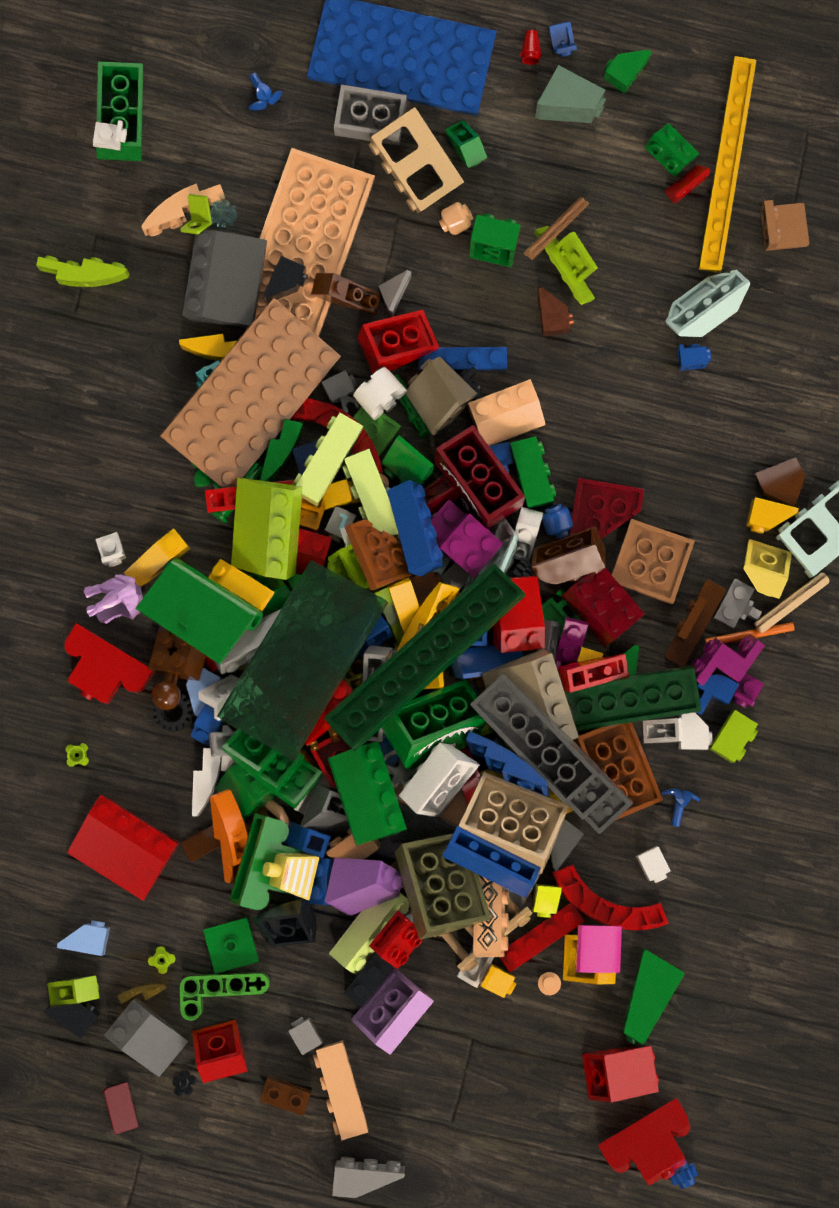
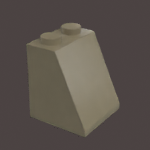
(438, 394)

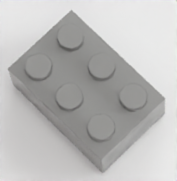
(366, 112)

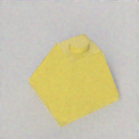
(767, 567)

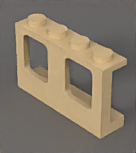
(428, 152)

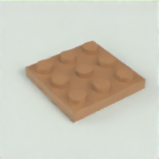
(652, 561)

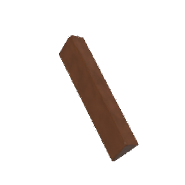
(204, 841)

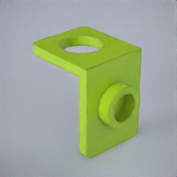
(199, 213)

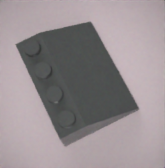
(224, 278)

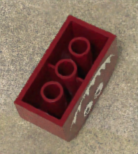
(479, 477)

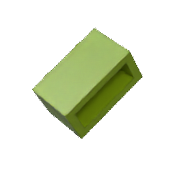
(734, 736)

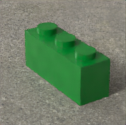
(532, 472)

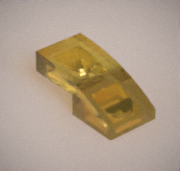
(147, 990)

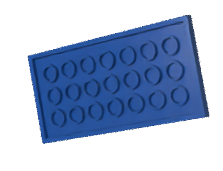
(403, 54)

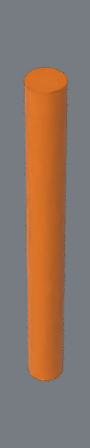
(735, 637)

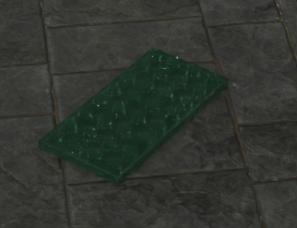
(302, 660)

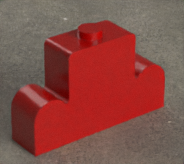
(103, 667)
(650, 1144)

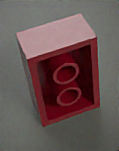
(603, 605)

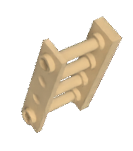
(470, 961)

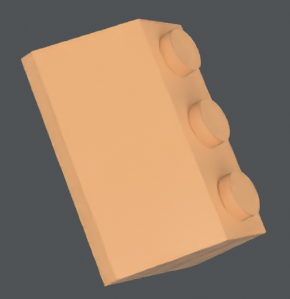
(507, 413)

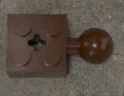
(174, 661)

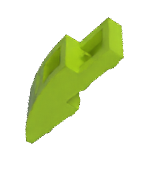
(90, 274)

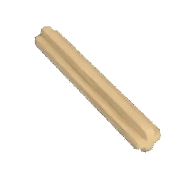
(792, 602)

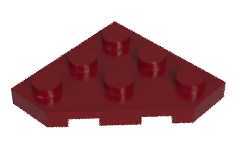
(604, 506)

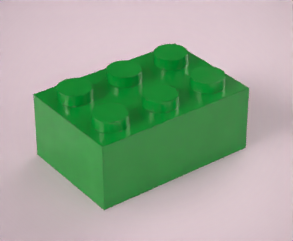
(494, 240)

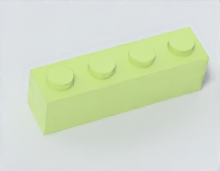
(328, 458)
(370, 491)
(353, 947)

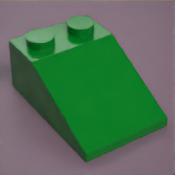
(406, 463)

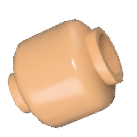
(456, 218)

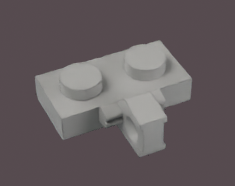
(737, 605)

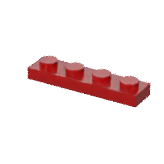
(541, 937)

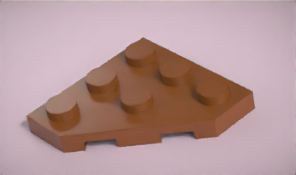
(378, 554)

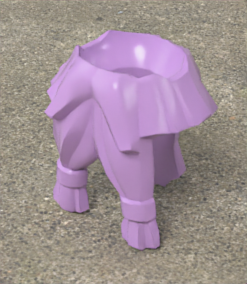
(120, 598)

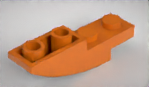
(230, 830)

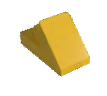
(339, 495)

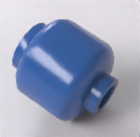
(557, 520)

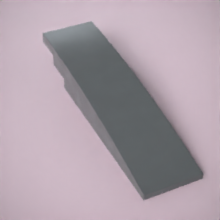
(551, 753)

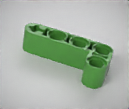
(225, 989)

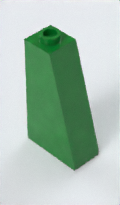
(650, 993)

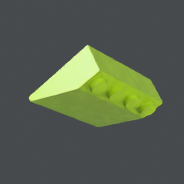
(266, 528)

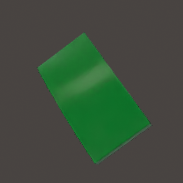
(279, 774)

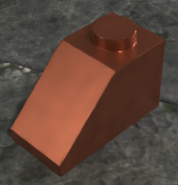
(553, 314)

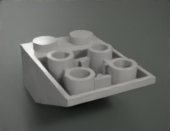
(358, 1178)

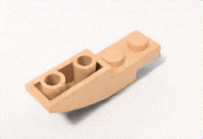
(171, 212)

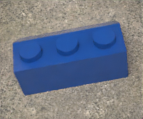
(479, 660)

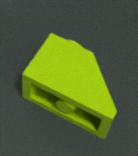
(73, 990)

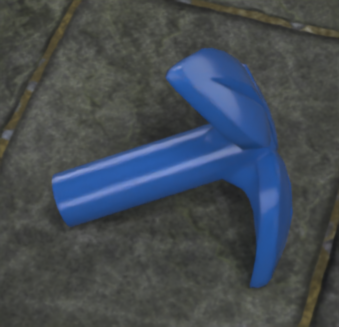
(263, 94)
(682, 799)

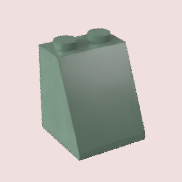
(570, 98)

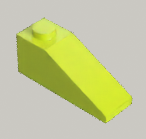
(546, 899)

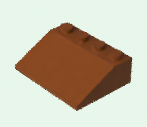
(622, 759)

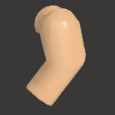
(277, 811)

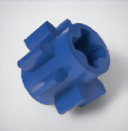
(685, 1176)

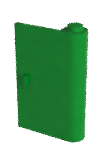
(198, 610)

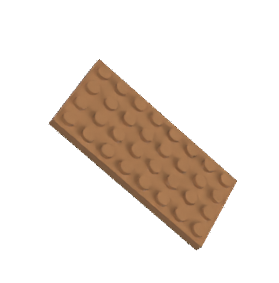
(250, 395)

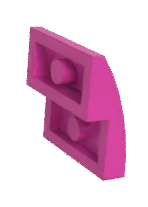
(599, 949)

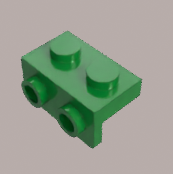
(671, 150)

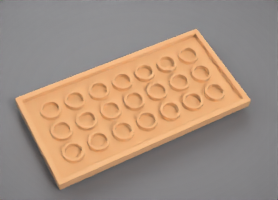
(314, 226)

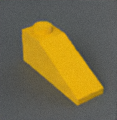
(156, 557)
(241, 585)

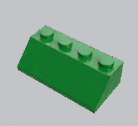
(367, 793)

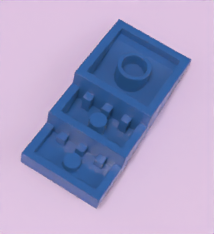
(507, 763)

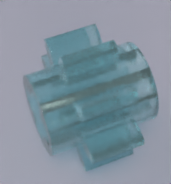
(223, 214)

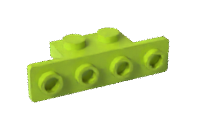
(572, 263)

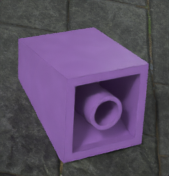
(361, 884)

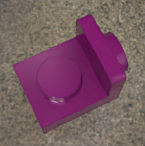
(747, 691)

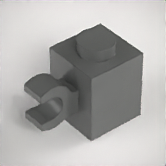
(340, 389)

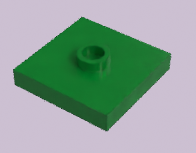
(231, 945)

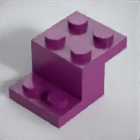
(463, 538)
(726, 659)

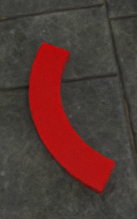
(321, 414)
(604, 911)

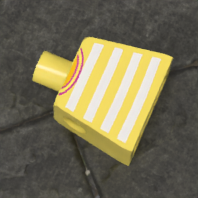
(292, 873)

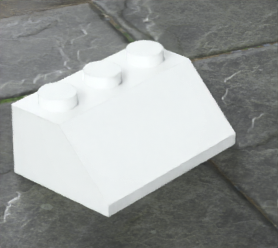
(438, 780)

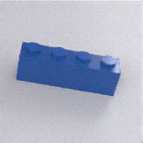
(415, 528)
(491, 862)

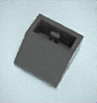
(326, 812)

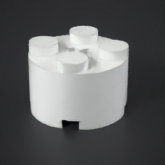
(379, 393)

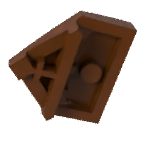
(782, 482)

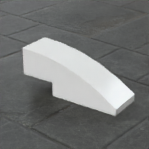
(205, 781)

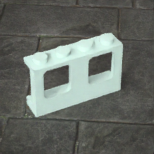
(827, 525)

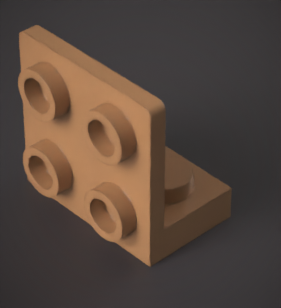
(784, 226)

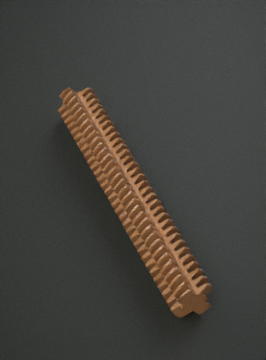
(555, 228)

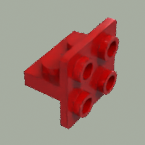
(396, 940)

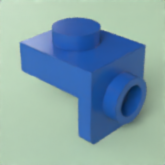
(562, 38)

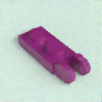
(570, 641)

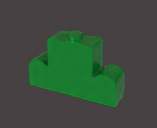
(261, 847)

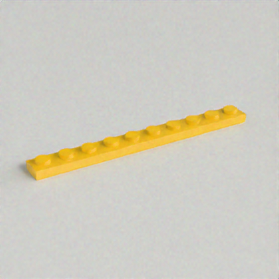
(727, 164)

